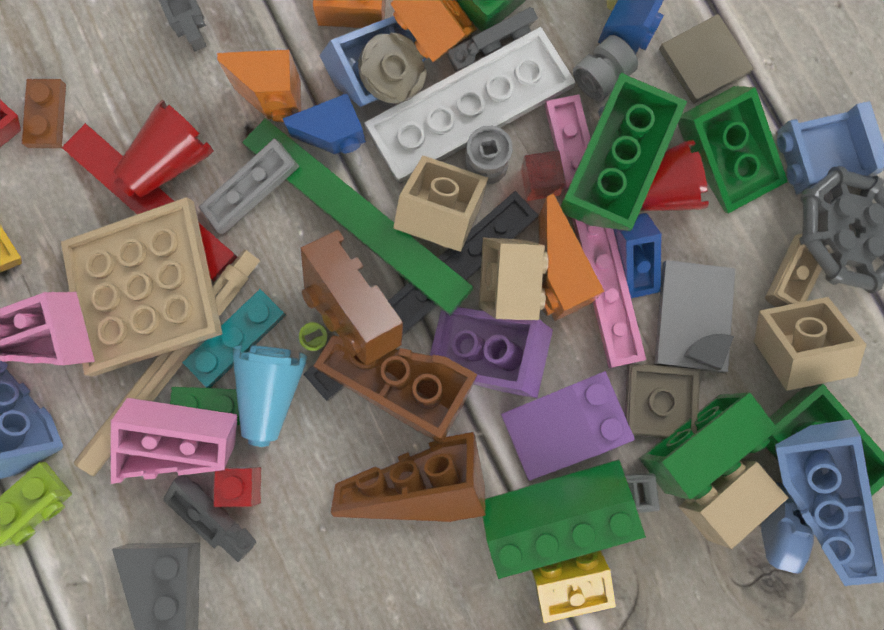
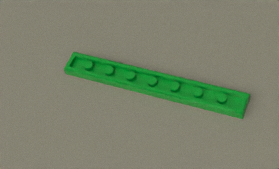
(366, 222)

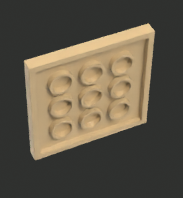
(142, 286)

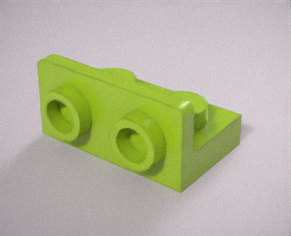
(28, 502)

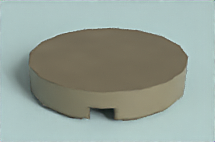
(392, 68)

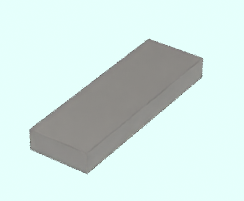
(248, 186)

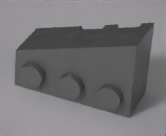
(160, 584)

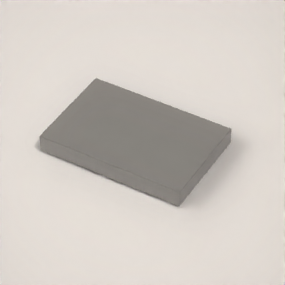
(692, 305)

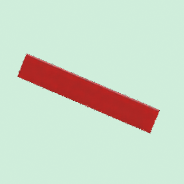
(101, 160)

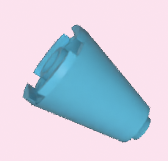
(265, 389)

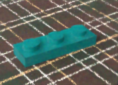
(243, 328)

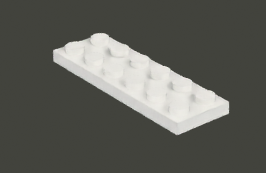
(480, 95)

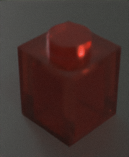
(542, 175)

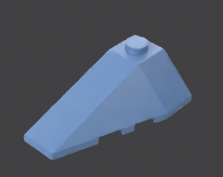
(342, 57)
(25, 429)
(831, 487)

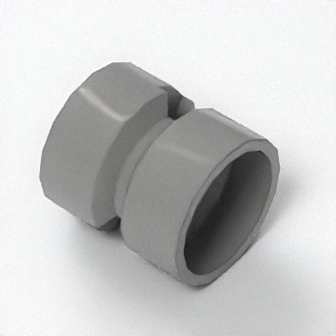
(600, 71)
(488, 160)

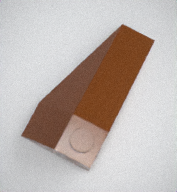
(408, 385)
(429, 486)

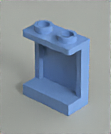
(832, 141)

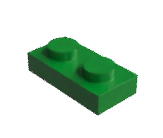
(206, 398)

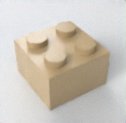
(440, 203)
(512, 278)
(809, 343)
(735, 505)

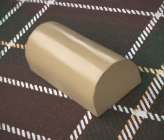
(794, 277)

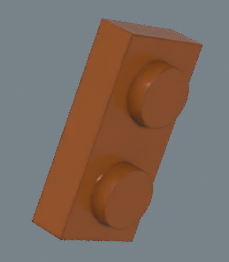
(44, 113)

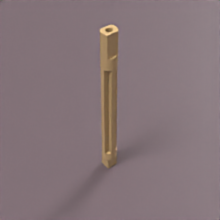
(165, 365)

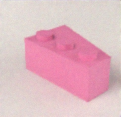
(169, 438)

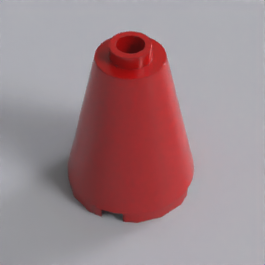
(160, 152)
(678, 181)

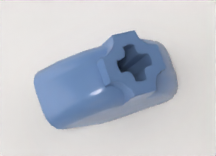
(787, 537)

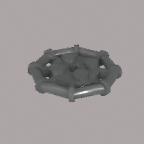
(830, 223)

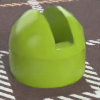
(317, 342)

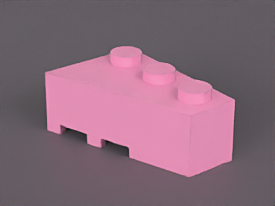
(45, 330)

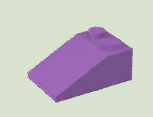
(502, 352)
(567, 426)

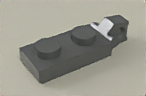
(185, 19)
(489, 40)
(208, 521)

